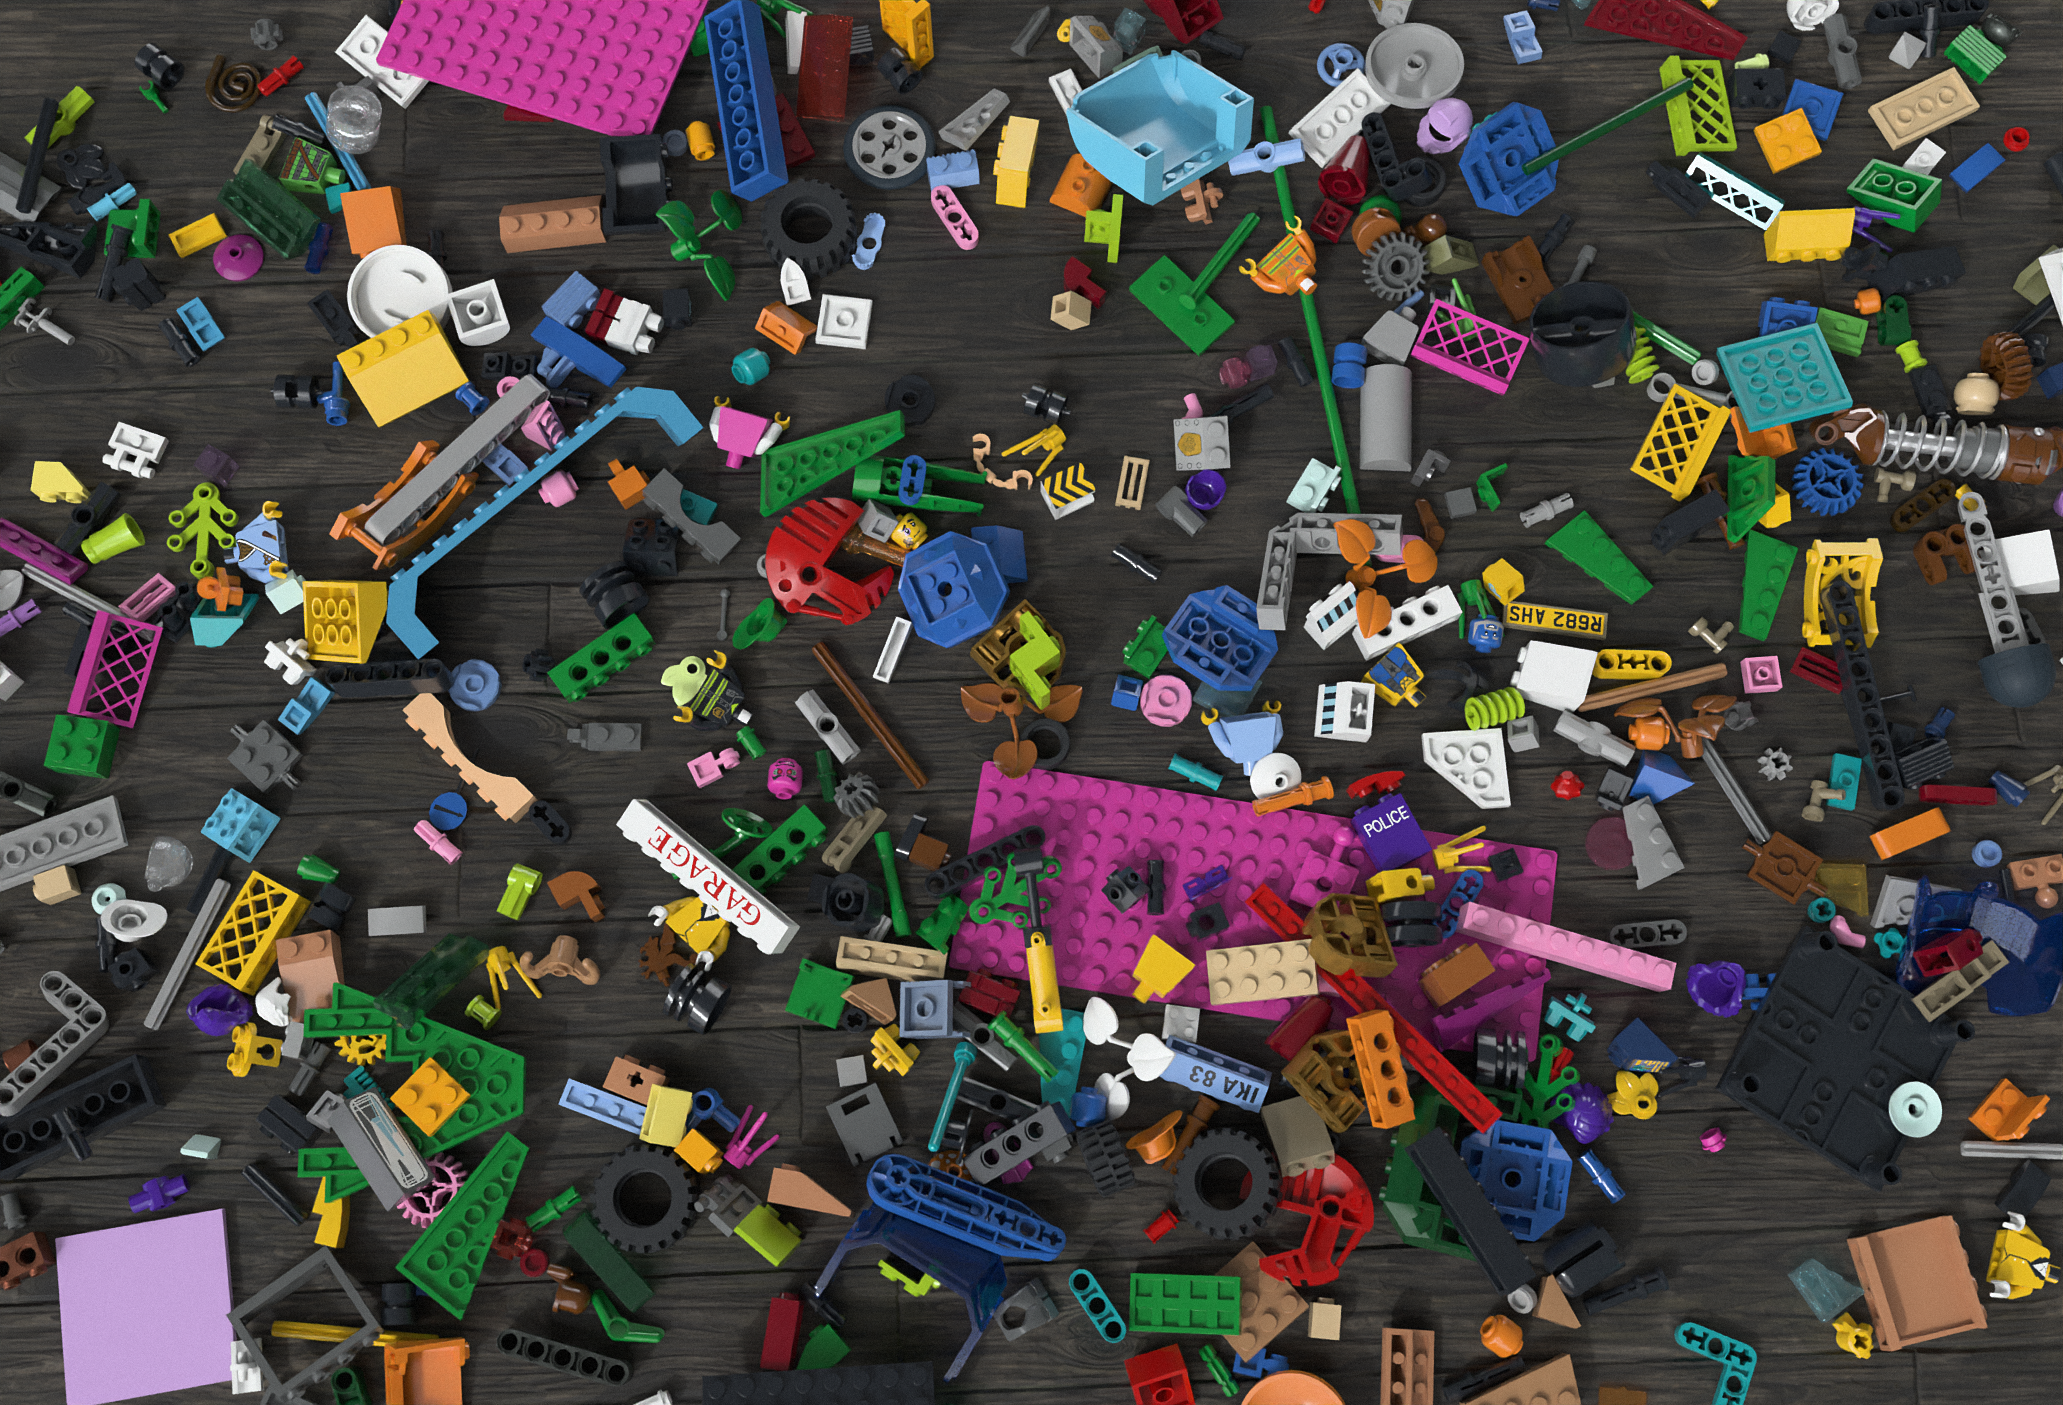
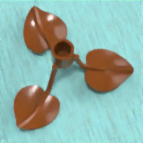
(984, 701)
(1692, 728)

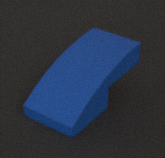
(1977, 167)

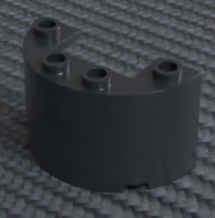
(634, 183)

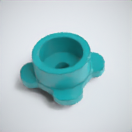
(1892, 935)

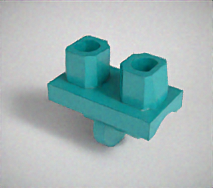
(1580, 1023)

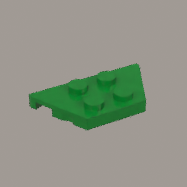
(1749, 493)

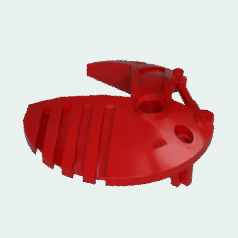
(811, 541)
(1309, 1194)

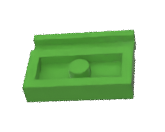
(1842, 331)

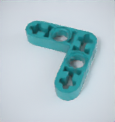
(1731, 1366)

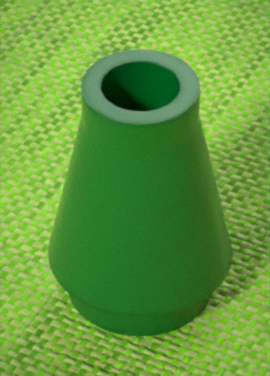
(317, 870)

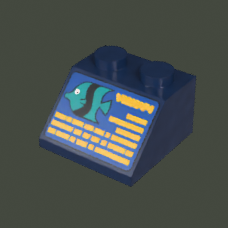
(1640, 1050)

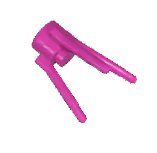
(739, 1151)

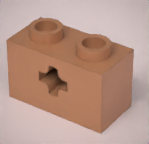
(621, 1074)

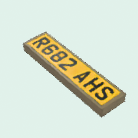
(1555, 620)

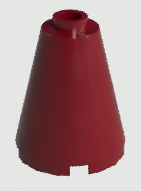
(1347, 172)
(1297, 1029)

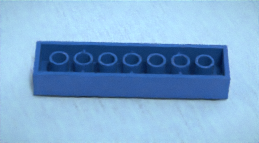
(746, 99)

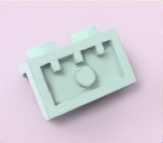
(1313, 487)

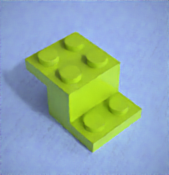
(1035, 659)

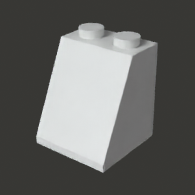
(2027, 563)
(1554, 674)

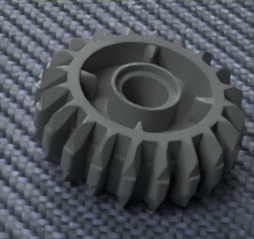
(1380, 263)

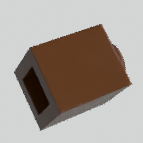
(930, 853)

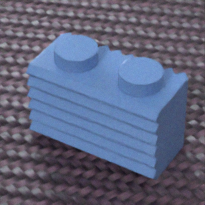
(953, 170)
(572, 301)

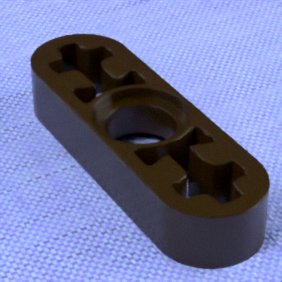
(1926, 495)

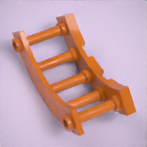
(353, 521)

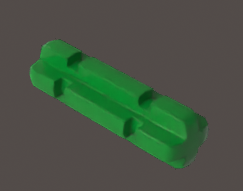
(1219, 1370)

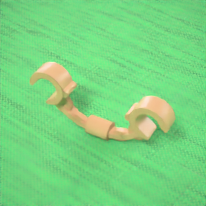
(991, 477)

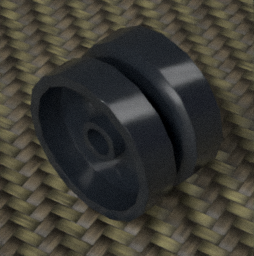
(1412, 923)

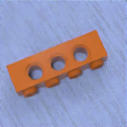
(1369, 1058)

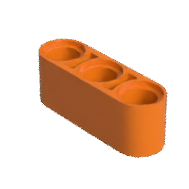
(1910, 833)

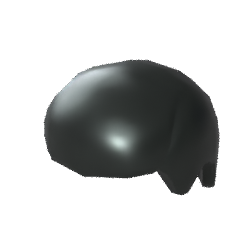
(1999, 31)

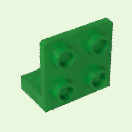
(143, 222)

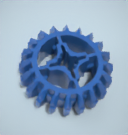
(1827, 467)

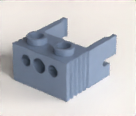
(928, 1009)

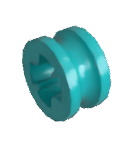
(1829, 909)

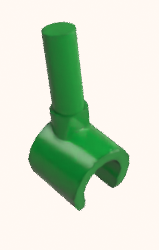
(153, 94)

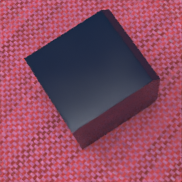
(2052, 381)

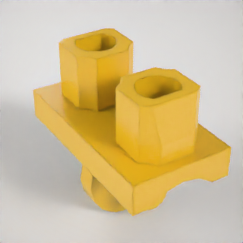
(890, 1054)

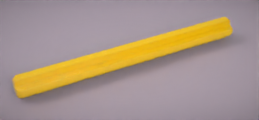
(338, 1333)

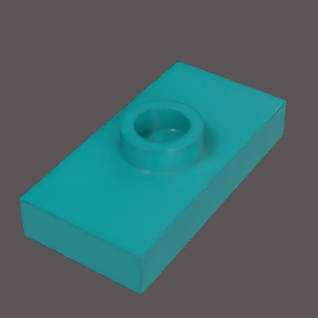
(697, 508)
(1844, 775)

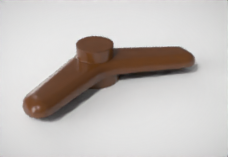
(1434, 533)

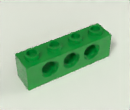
(587, 658)
(761, 857)

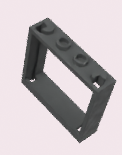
(279, 1290)

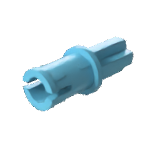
(111, 202)

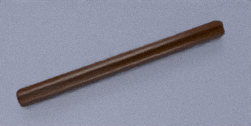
(870, 715)

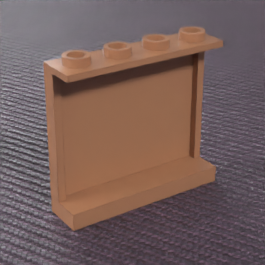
(1917, 1282)

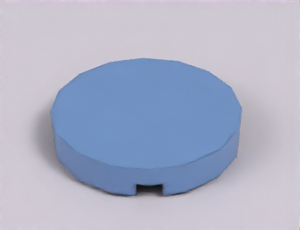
(475, 685)

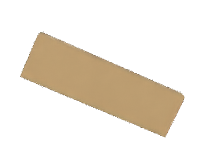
(889, 960)

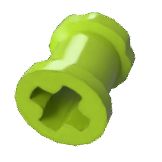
(1910, 355)
(483, 1012)

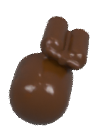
(1427, 229)
(571, 1294)

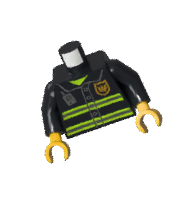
(716, 699)

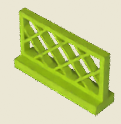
(1679, 111)

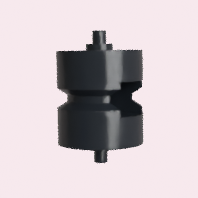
(159, 66)
(296, 391)
(1046, 404)

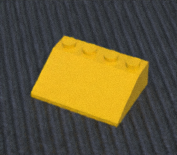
(403, 368)
(343, 618)

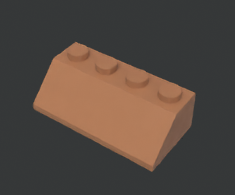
(552, 224)

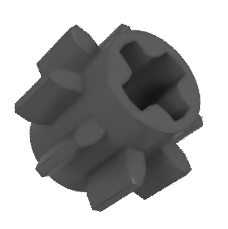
(266, 34)

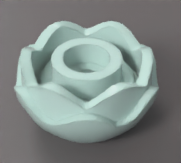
(104, 891)

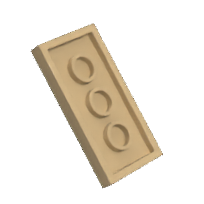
(1923, 108)
(1261, 972)

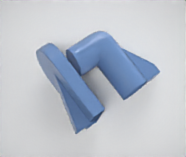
(559, 372)

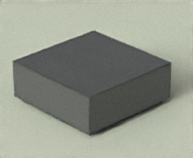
(1460, 503)

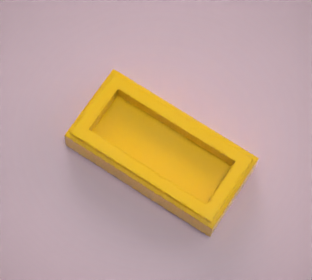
(197, 235)

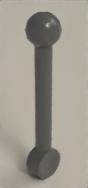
(722, 635)

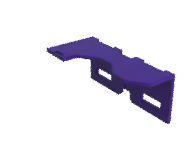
(1210, 880)

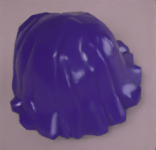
(1717, 987)
(219, 1009)
(1589, 1116)

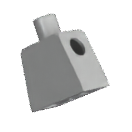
(1392, 336)

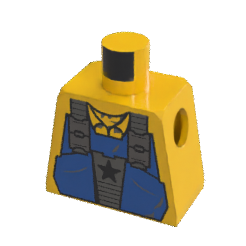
(1396, 677)

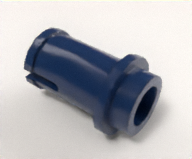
(1544, 4)
(1939, 723)

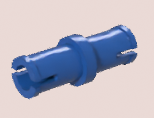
(1601, 1175)

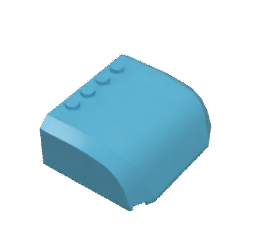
(1160, 125)

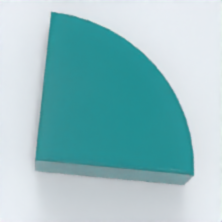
(334, 197)

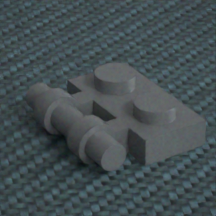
(733, 1210)

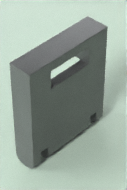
(866, 1128)

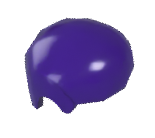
(1205, 489)

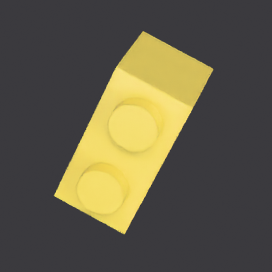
(666, 1115)

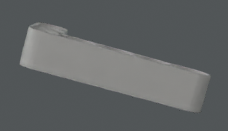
(56, 1045)

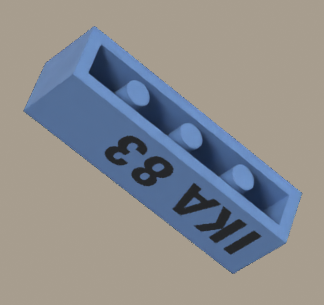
(1217, 1074)

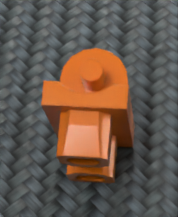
(224, 590)

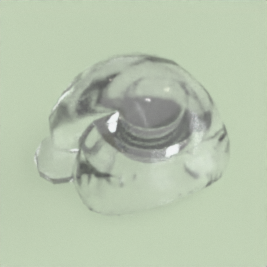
(167, 863)

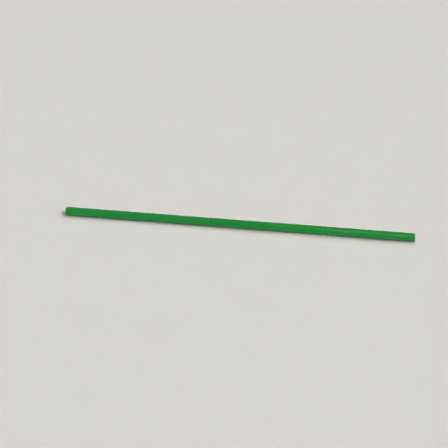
(1315, 336)

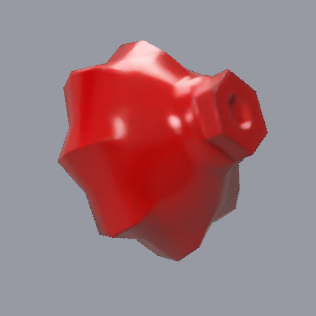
(1567, 785)

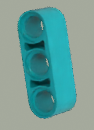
(1108, 1314)

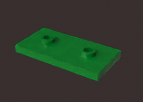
(1160, 293)

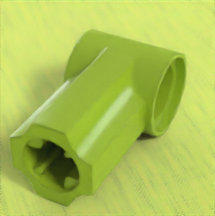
(521, 885)

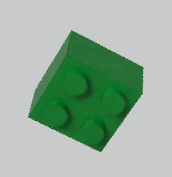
(82, 746)

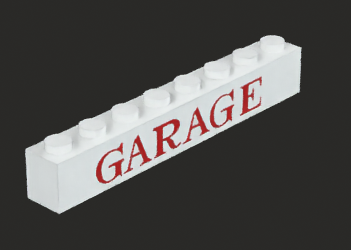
(708, 877)

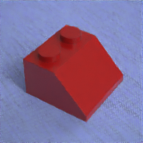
(1160, 1378)

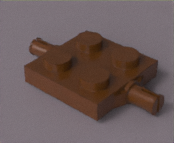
(1784, 867)

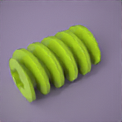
(1640, 366)
(1494, 708)

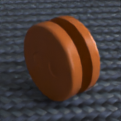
(1371, 225)

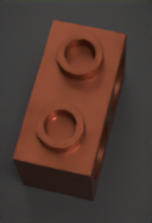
(17, 1256)

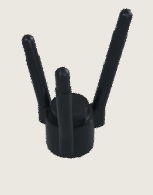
(1688, 1069)

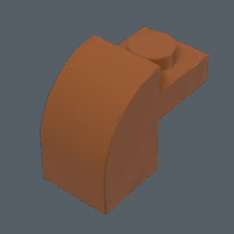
(578, 887)

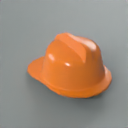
(1157, 1140)

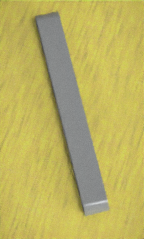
(458, 458)

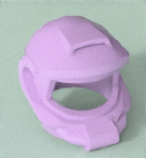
(1450, 118)

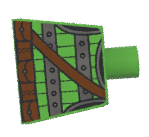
(310, 169)

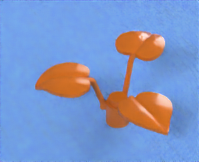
(1355, 542)

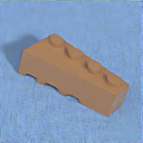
(1541, 1385)

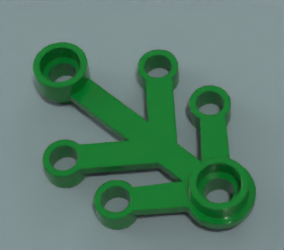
(1009, 893)
(1542, 1090)

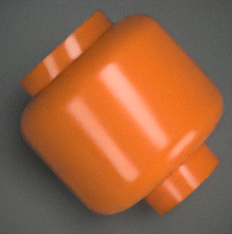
(1649, 733)
(1501, 1335)

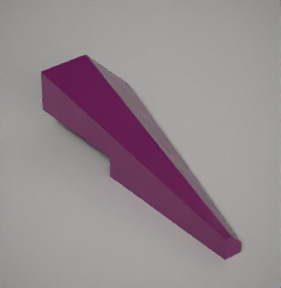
(1466, 1018)

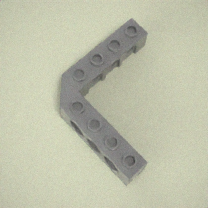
(1311, 535)

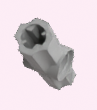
(817, 715)
(1594, 738)

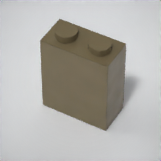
(1297, 1136)

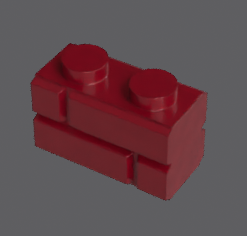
(989, 995)

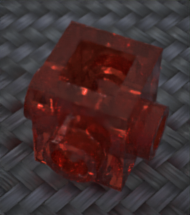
(502, 1239)

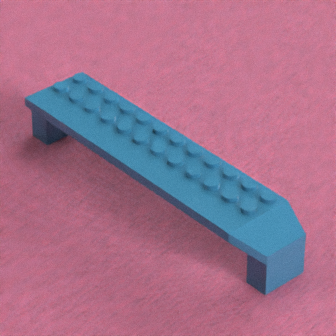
(638, 403)

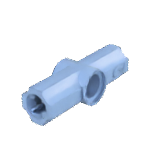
(1281, 154)

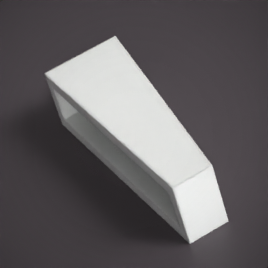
(794, 35)
(893, 649)

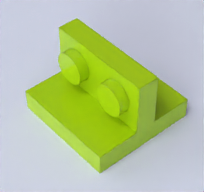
(1105, 227)

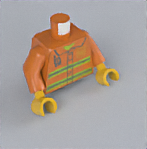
(1287, 265)

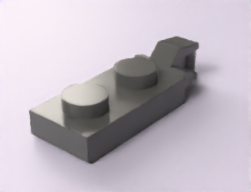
(608, 736)

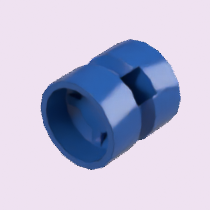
(1349, 365)

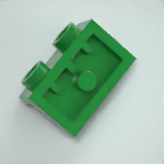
(1147, 649)

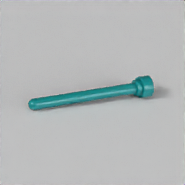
(964, 1056)

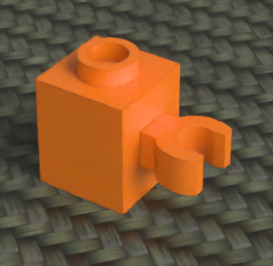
(627, 484)

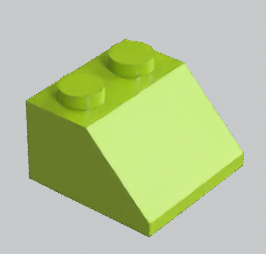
(769, 1234)

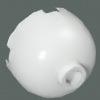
(1810, 12)

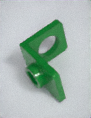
(1485, 489)

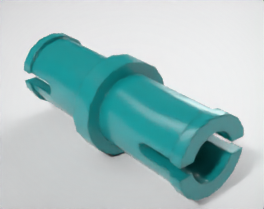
(1195, 772)

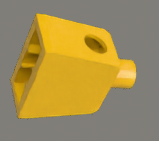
(1399, 885)
(1159, 970)

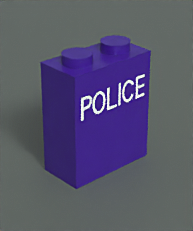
(1390, 833)

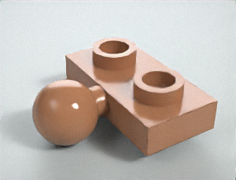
(2040, 874)

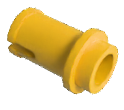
(1970, 504)

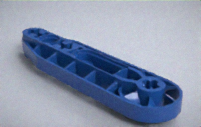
(962, 1209)

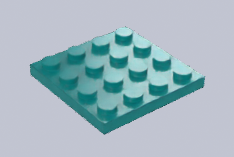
(1784, 377)

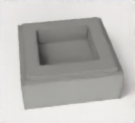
(851, 1071)

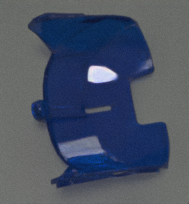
(2030, 945)

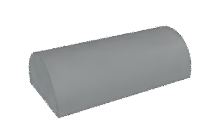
(1386, 418)

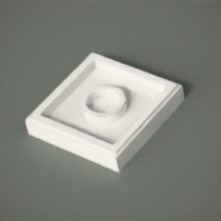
(844, 321)

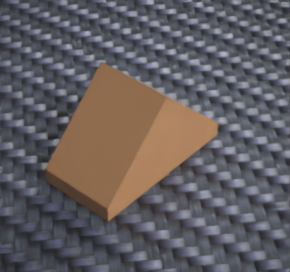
(872, 998)
(1553, 1305)

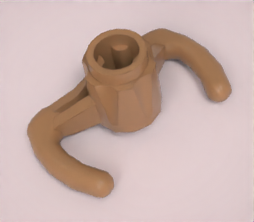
(562, 961)

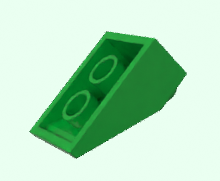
(1897, 191)

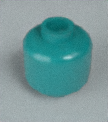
(751, 366)

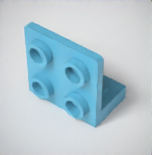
(240, 825)

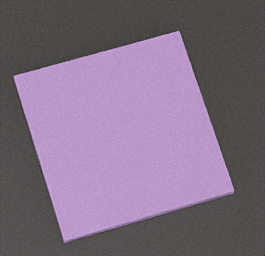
(145, 1308)

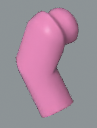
(1194, 407)
(1843, 934)

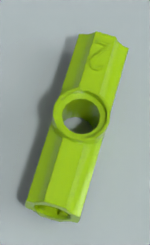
(68, 112)

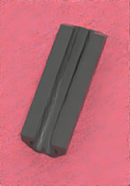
(10, 182)

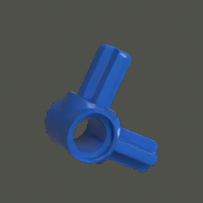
(716, 1111)

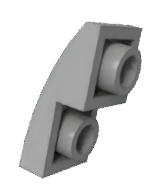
(397, 920)

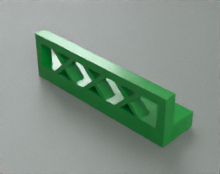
(15, 292)

